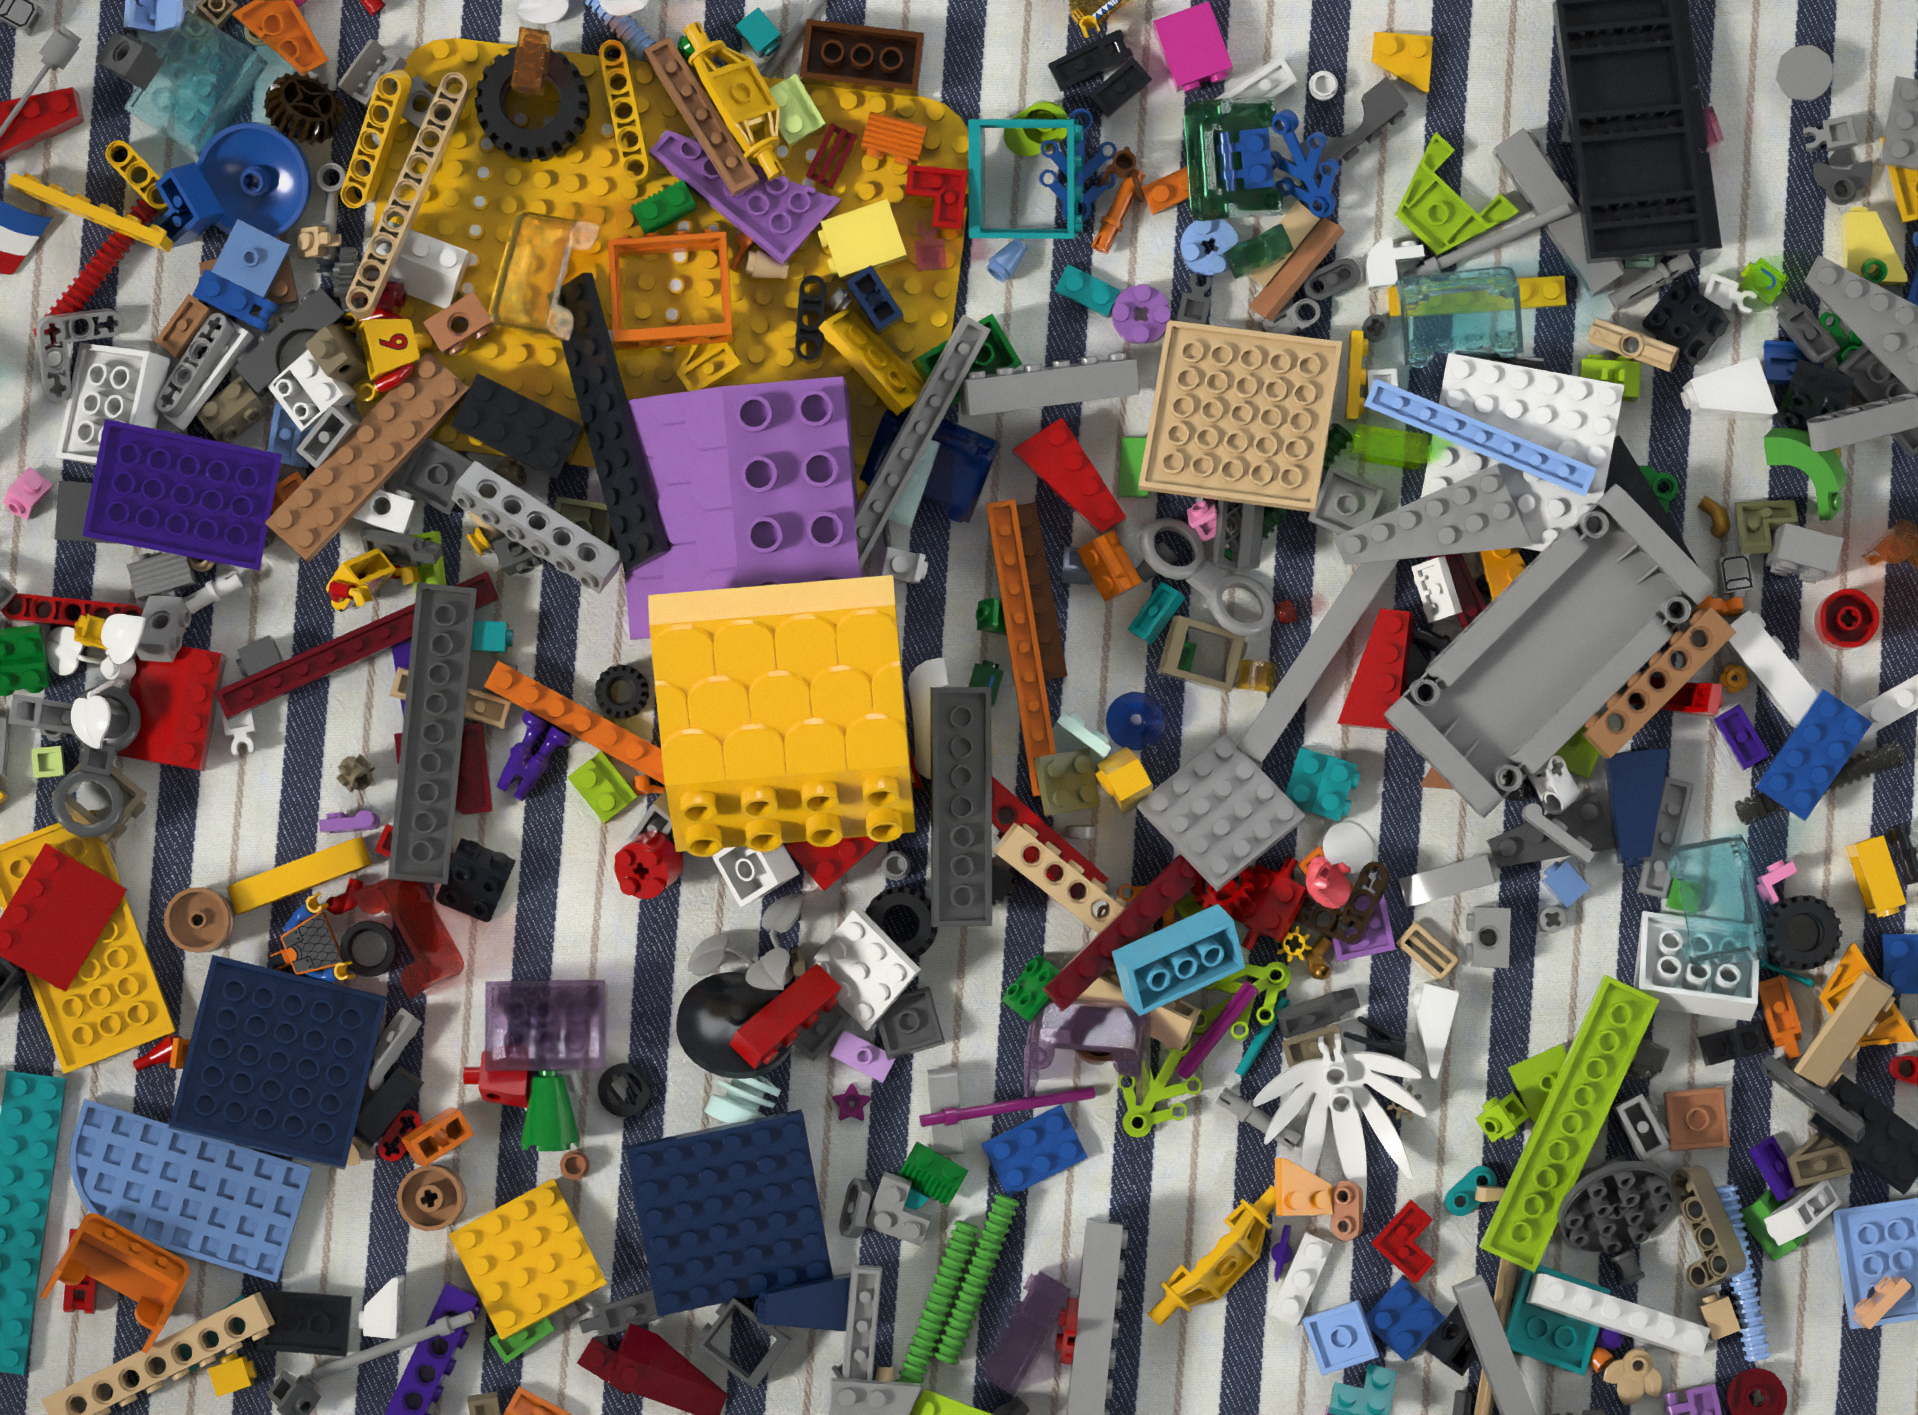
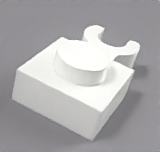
(1725, 293)
(239, 728)

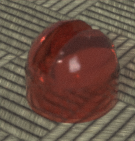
(1285, 612)

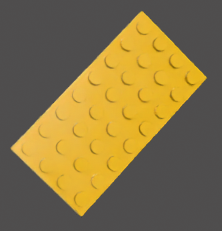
(116, 992)

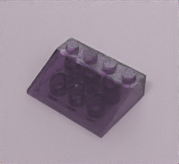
(545, 1025)

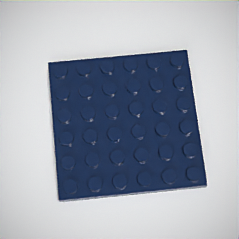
(278, 1062)
(728, 1212)

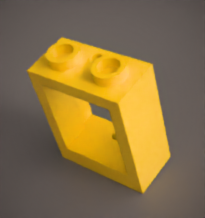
(1876, 876)

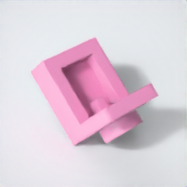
(26, 493)
(1203, 518)
(1777, 872)

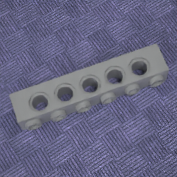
(530, 513)

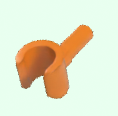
(746, 245)
(642, 786)

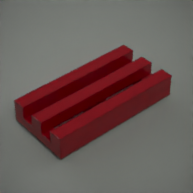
(842, 133)

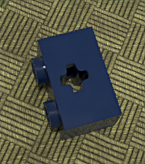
(875, 300)

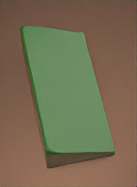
(1130, 467)

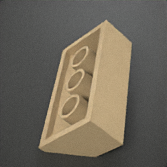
(1844, 1029)

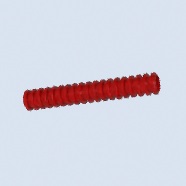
(99, 267)

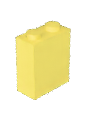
(862, 240)

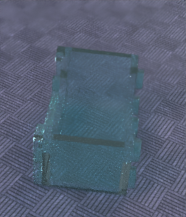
(1459, 312)

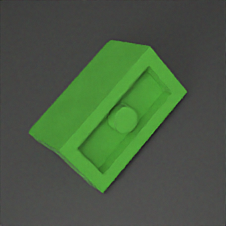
(1754, 1221)

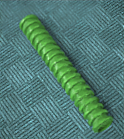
(976, 1279)
(938, 1303)

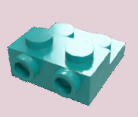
(1322, 784)

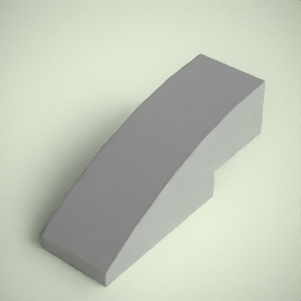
(1446, 881)

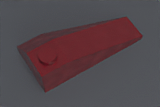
(660, 1373)

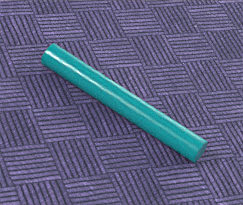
(1260, 1039)

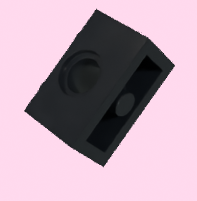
(1453, 1343)

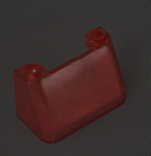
(421, 928)

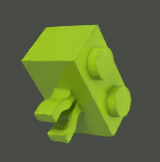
(1621, 371)

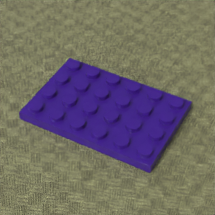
(181, 494)

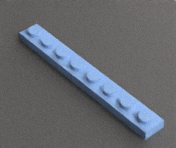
(1480, 437)

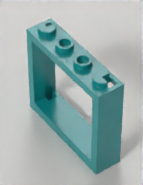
(976, 179)

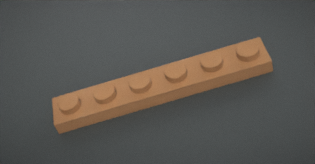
(701, 116)

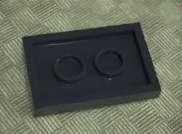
(307, 1323)

